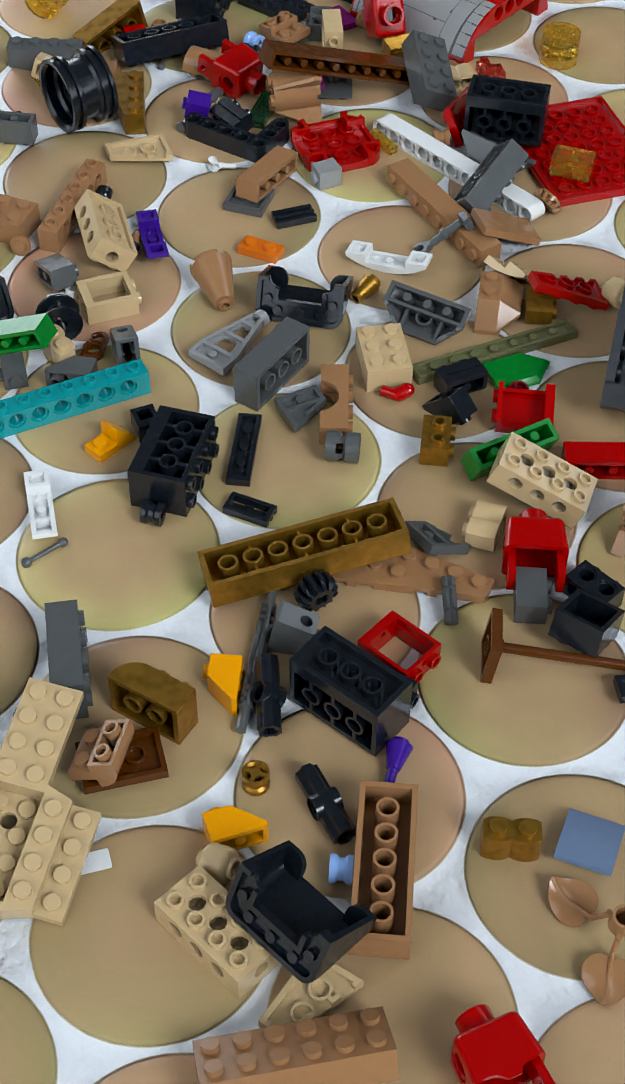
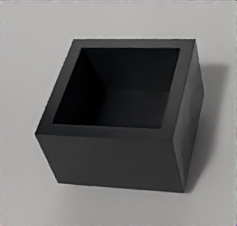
(586, 623)

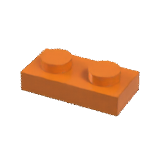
(260, 249)

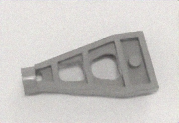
(220, 360)

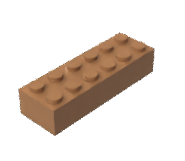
(385, 866)
(321, 1050)

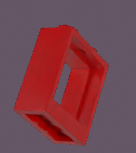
(397, 626)

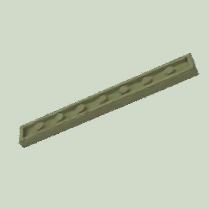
(499, 348)

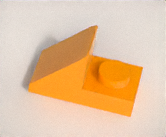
(109, 442)

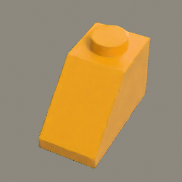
(225, 679)
(234, 827)

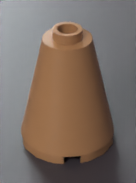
(215, 277)

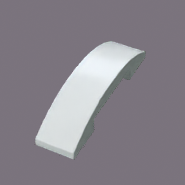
(385, 262)
(40, 504)

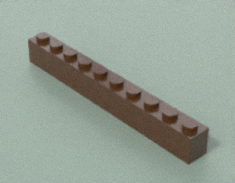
(333, 62)

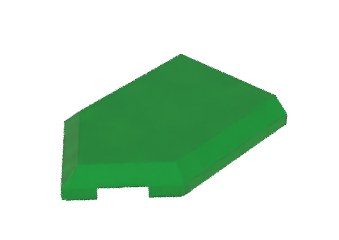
(515, 368)

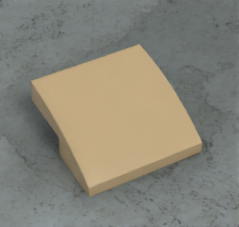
(511, 269)

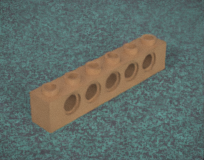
(62, 219)

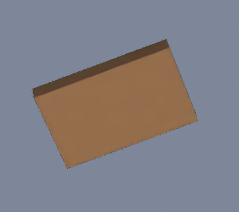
(505, 226)

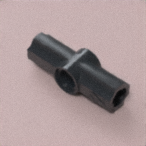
(268, 695)
(325, 804)

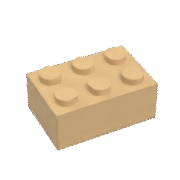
(383, 356)

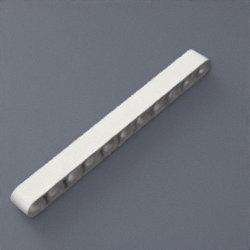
(454, 164)

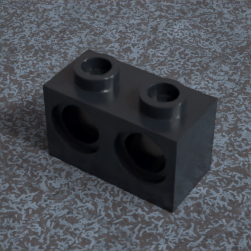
(594, 582)

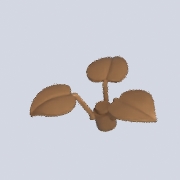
(571, 904)

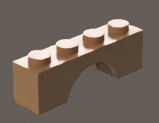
(335, 387)

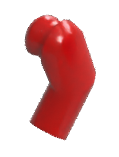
(398, 393)

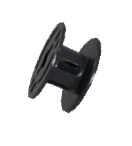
(67, 309)

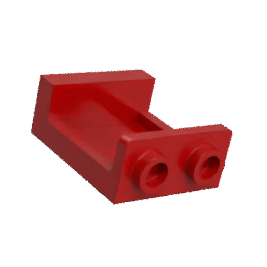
(521, 407)

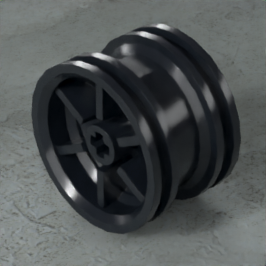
(78, 88)

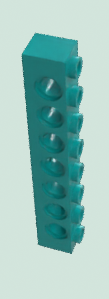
(73, 397)

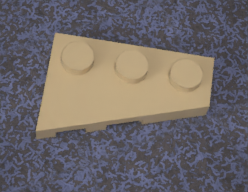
(140, 149)
(310, 1000)

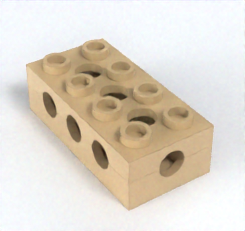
(105, 231)
(542, 480)
(199, 921)

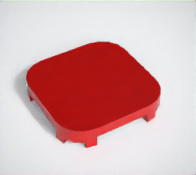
(340, 138)

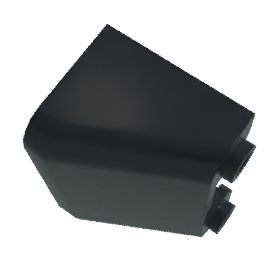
(303, 304)
(291, 915)

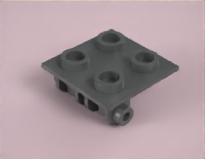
(336, 88)

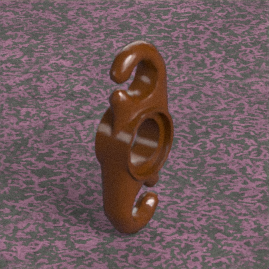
(100, 344)

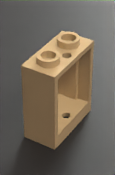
(332, 29)
(111, 308)

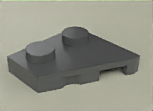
(300, 406)
(434, 540)

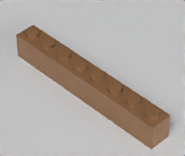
(440, 210)

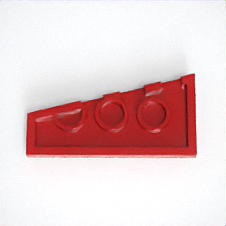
(454, 117)
(574, 290)

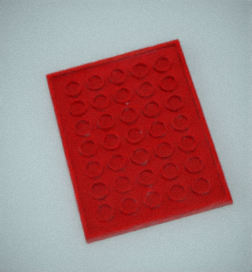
(586, 126)

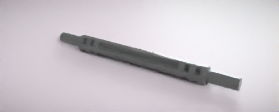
(259, 646)

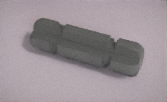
(449, 600)

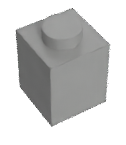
(326, 174)

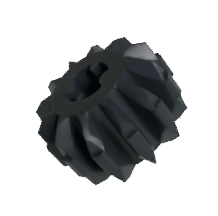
(315, 590)

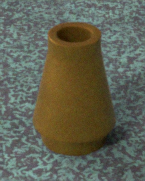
(366, 287)

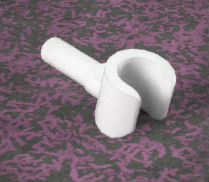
(217, 165)
(71, 291)

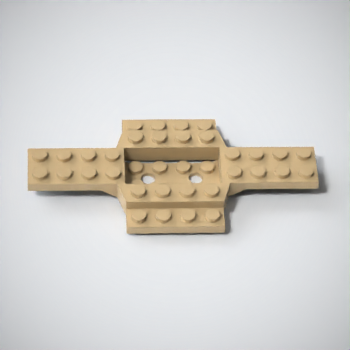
(52, 836)

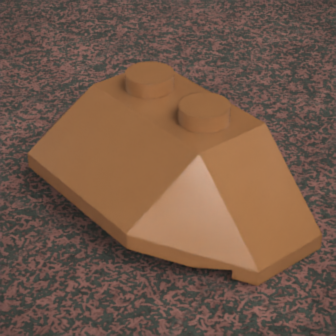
(497, 302)

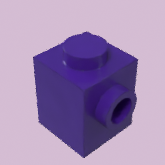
(197, 103)

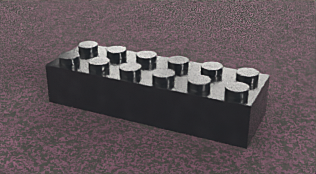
(169, 39)

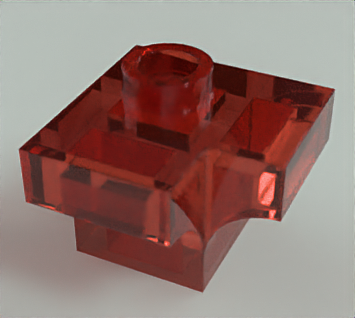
(485, 68)

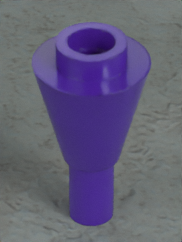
(397, 753)

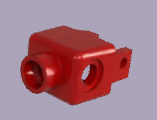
(376, 21)
(234, 71)
(536, 543)
(496, 1050)

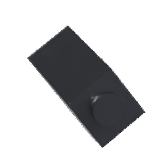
(453, 404)

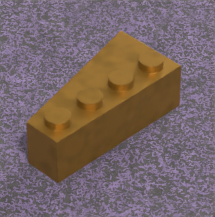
(111, 22)
(131, 101)

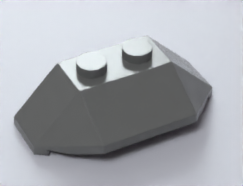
(479, 147)
(424, 314)

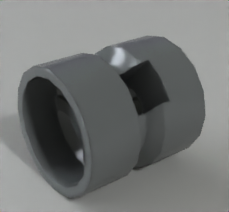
(350, 450)

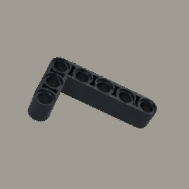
(235, 140)

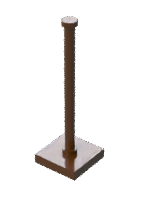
(493, 646)

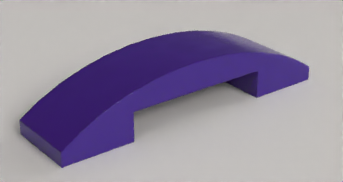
(151, 234)

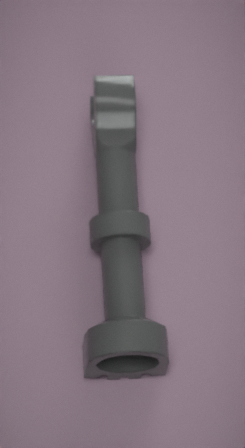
(463, 220)

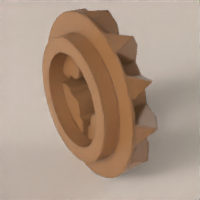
(550, 201)

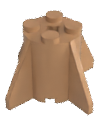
(295, 95)

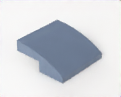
(589, 842)

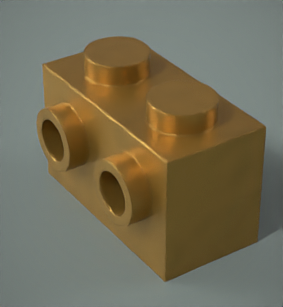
(436, 440)

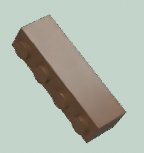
(266, 174)

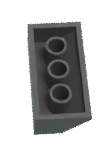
(492, 176)

